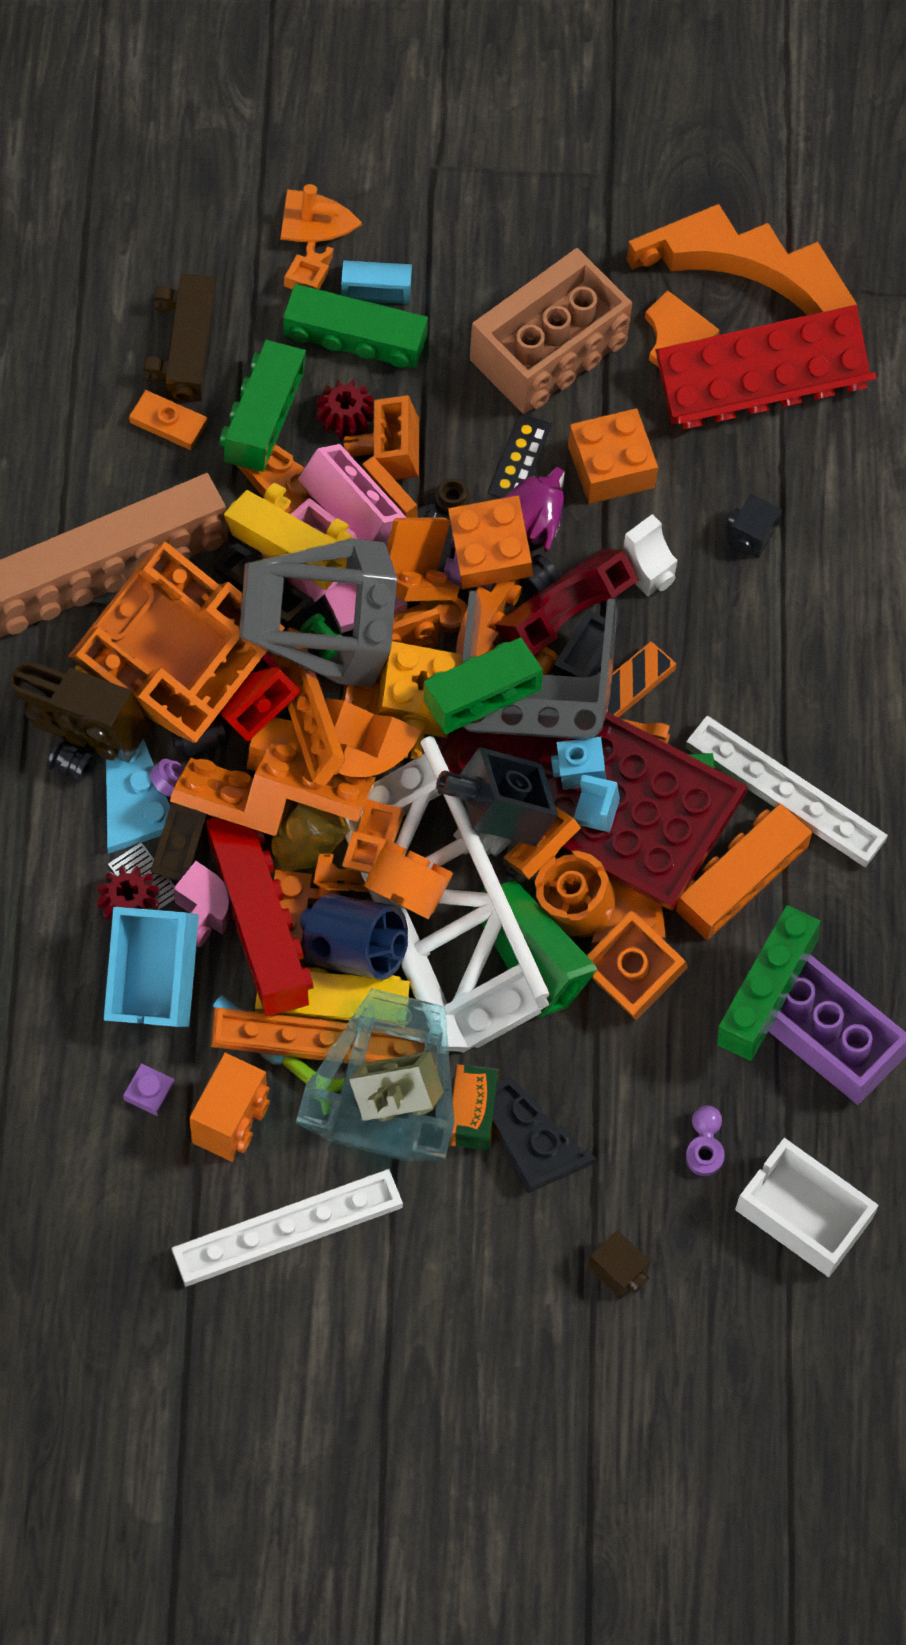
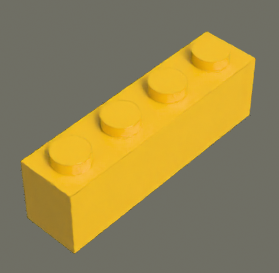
(339, 995)

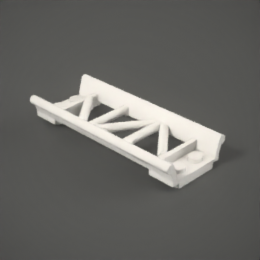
(502, 1002)

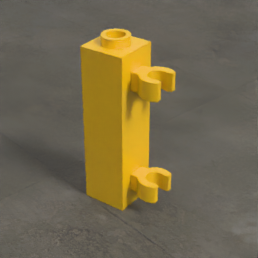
(275, 532)

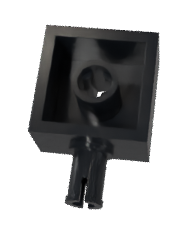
(503, 795)

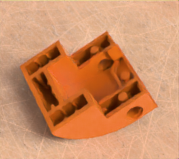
(171, 643)

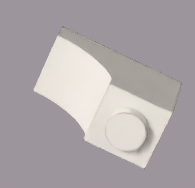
(650, 556)

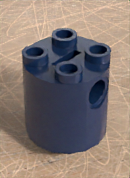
(354, 936)

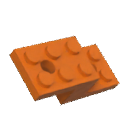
(266, 798)

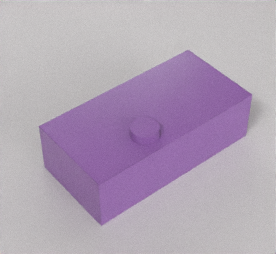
(838, 1032)

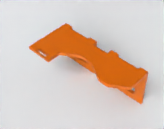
(328, 872)

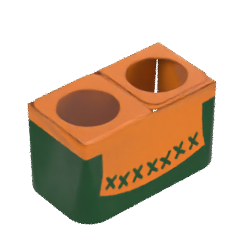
(473, 1106)

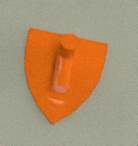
(315, 217)

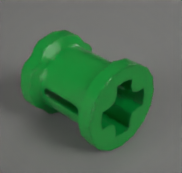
(317, 625)

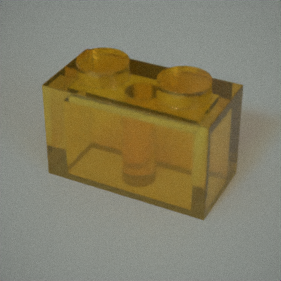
(306, 835)

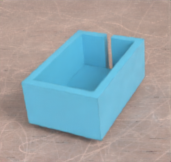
(151, 967)

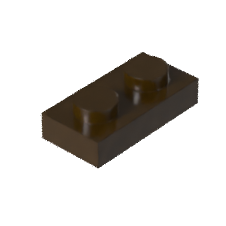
(178, 841)

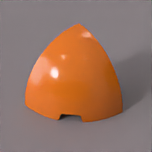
(370, 740)

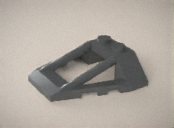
(360, 655)

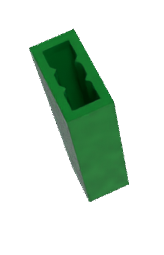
(558, 958)

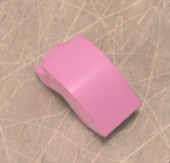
(204, 894)

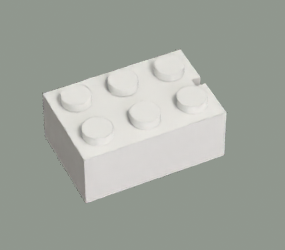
(806, 1207)

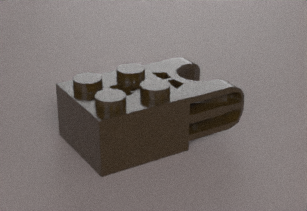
(81, 709)

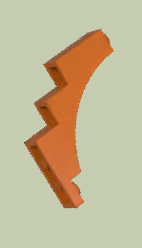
(712, 244)

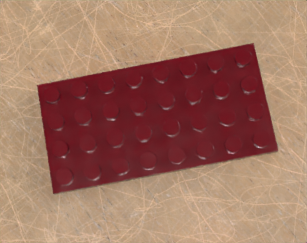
(666, 808)

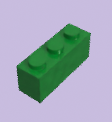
(482, 685)

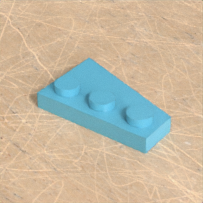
(133, 803)

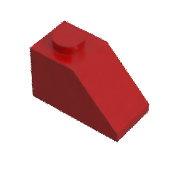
(259, 701)

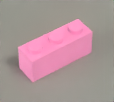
(349, 493)

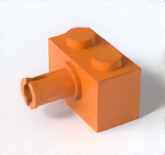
(394, 438)

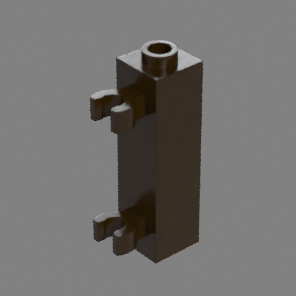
(190, 337)

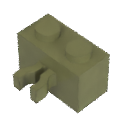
(397, 1086)

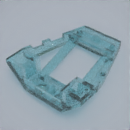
(341, 1122)

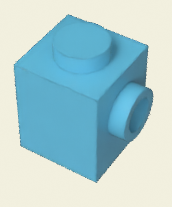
(578, 759)

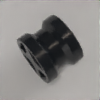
(543, 575)

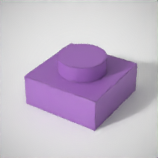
(149, 1089)

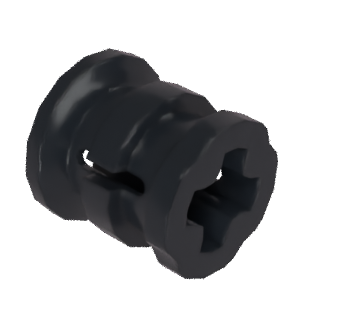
(70, 760)

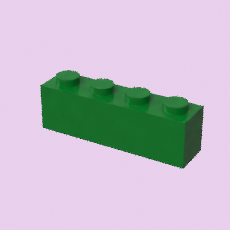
(355, 326)
(263, 405)
(768, 983)

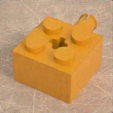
(403, 687)

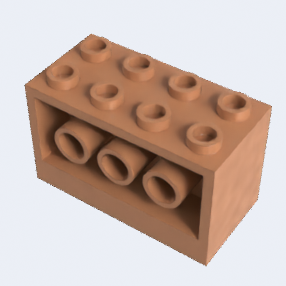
(550, 331)

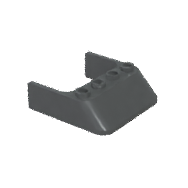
(564, 705)

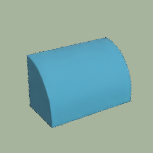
(377, 282)

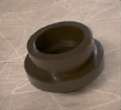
(451, 487)

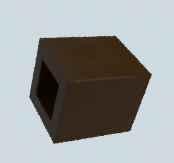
(620, 1265)

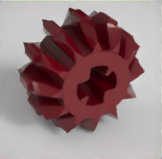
(345, 408)
(116, 886)

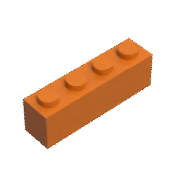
(743, 870)

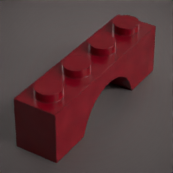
(589, 583)

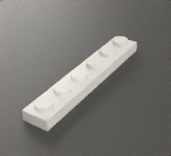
(780, 785)
(287, 1227)

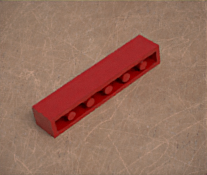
(259, 916)

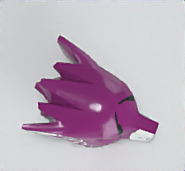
(541, 506)

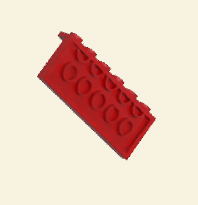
(764, 366)

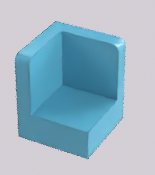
(597, 803)

